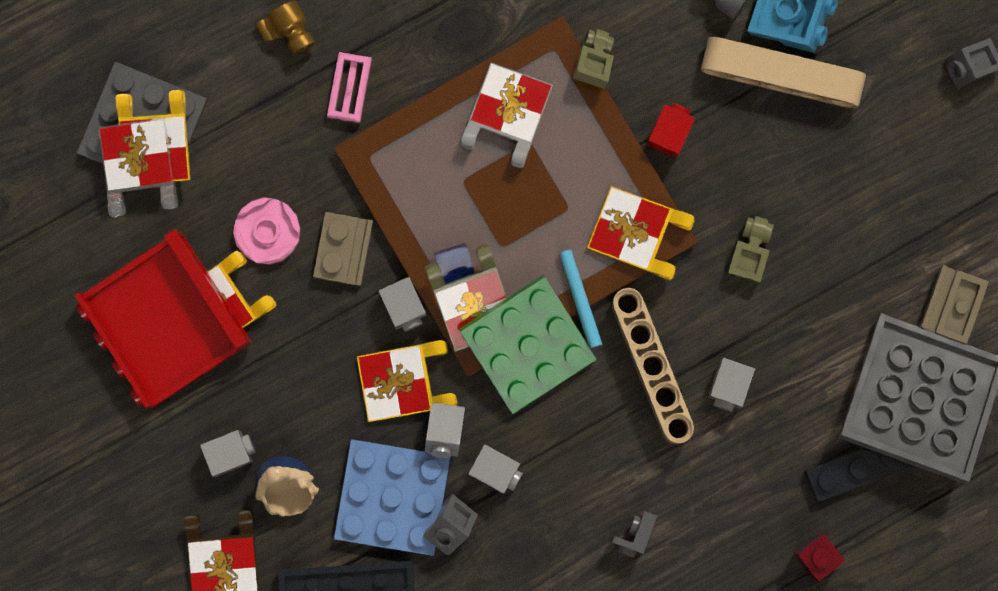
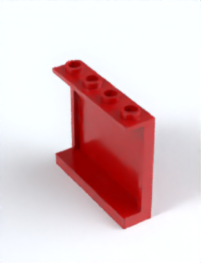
(163, 320)

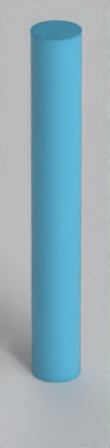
(580, 299)

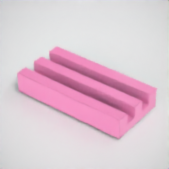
(345, 115)

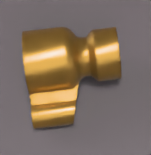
(287, 22)

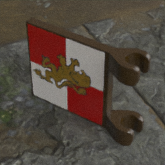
(222, 561)

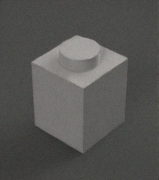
(403, 304)
(730, 384)
(444, 430)
(228, 453)
(496, 470)

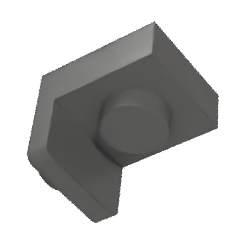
(972, 63)
(451, 525)
(641, 530)

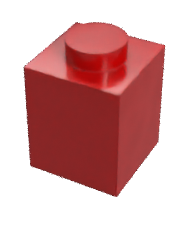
(671, 130)

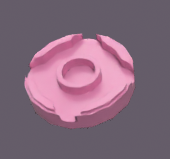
(267, 231)

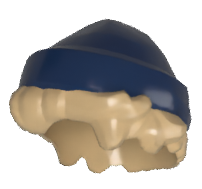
(285, 486)

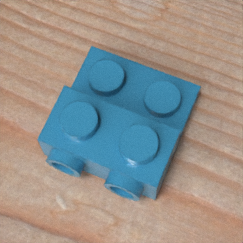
(793, 22)

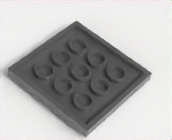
(922, 399)

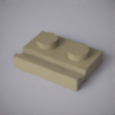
(343, 249)
(954, 304)

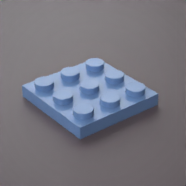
(391, 497)

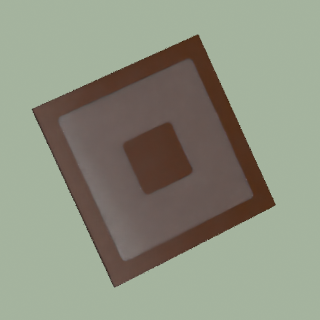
(442, 195)

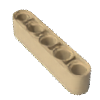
(783, 72)
(654, 349)

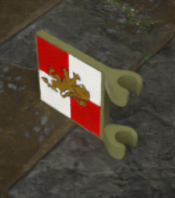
(468, 296)

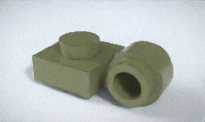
(594, 58)
(750, 259)

